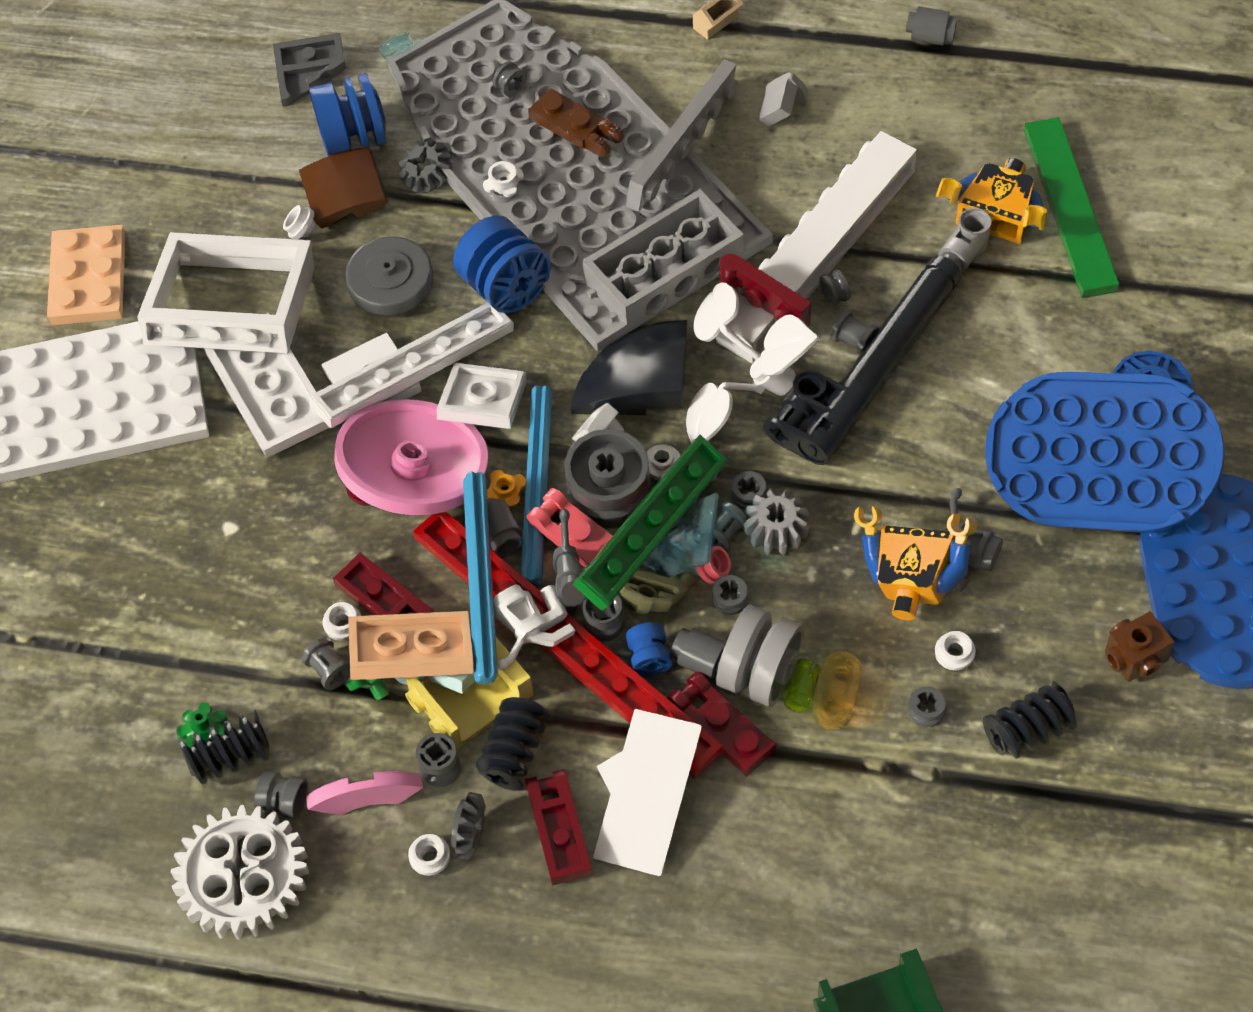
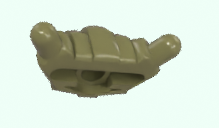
(653, 592)

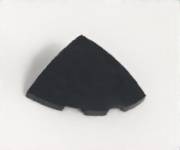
(636, 372)

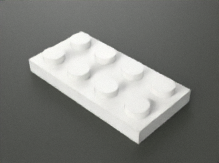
(269, 395)

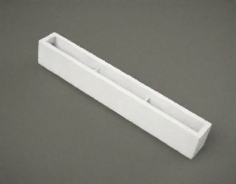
(827, 232)

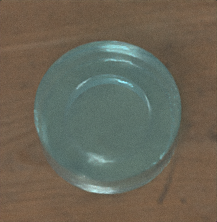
(395, 45)

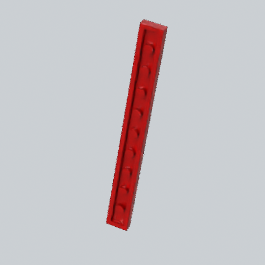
(579, 654)

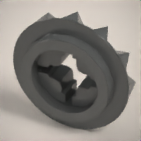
(431, 176)
(468, 825)

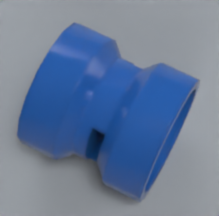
(648, 643)

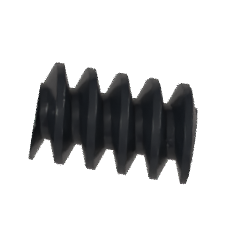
(1030, 719)
(509, 742)
(225, 748)

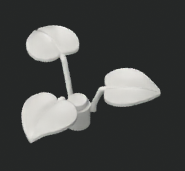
(771, 371)

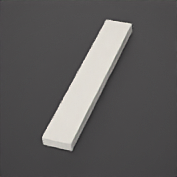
(410, 364)

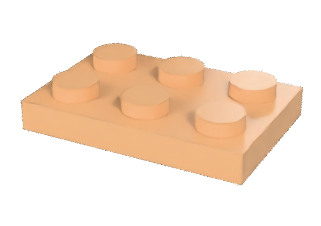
(86, 275)
(410, 645)

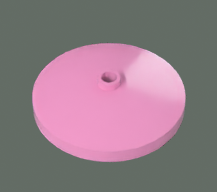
(406, 458)

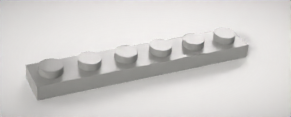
(679, 138)

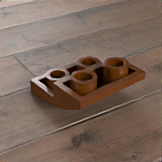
(343, 186)

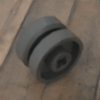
(607, 476)

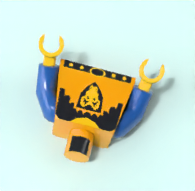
(1003, 194)
(915, 562)

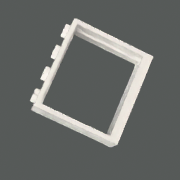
(227, 329)

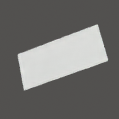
(647, 792)

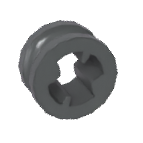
(509, 79)
(835, 287)
(747, 480)
(729, 583)
(924, 718)

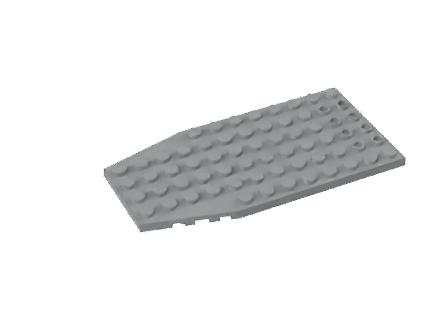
(606, 259)

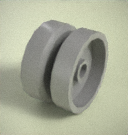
(759, 655)

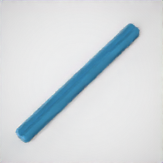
(536, 481)
(480, 578)

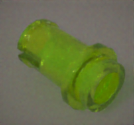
(799, 695)

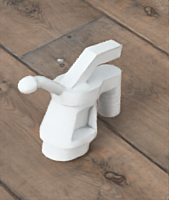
(521, 616)

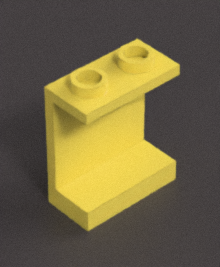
(473, 711)

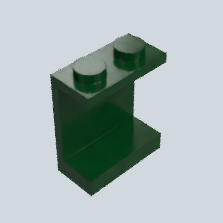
(892, 990)

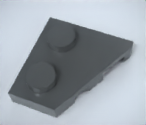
(307, 64)

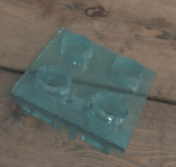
(688, 542)

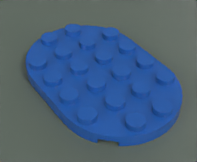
(1105, 451)
(1204, 585)

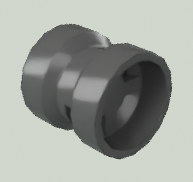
(596, 619)
(440, 769)
(281, 793)

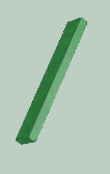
(1071, 208)
(650, 523)

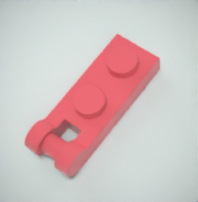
(583, 532)

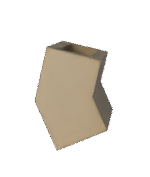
(703, 18)

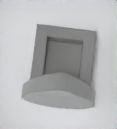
(780, 97)

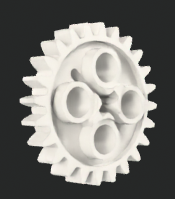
(202, 873)

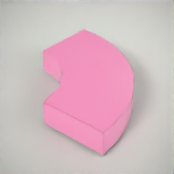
(385, 788)

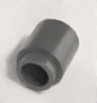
(931, 26)
(503, 528)
(698, 651)

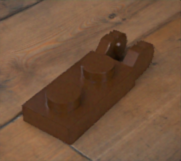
(575, 123)

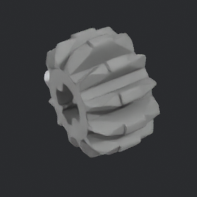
(776, 522)

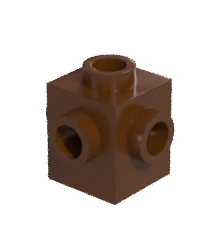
(1138, 647)

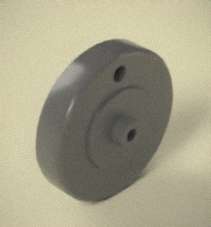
(389, 275)

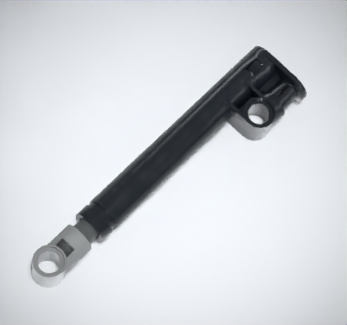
(820, 422)

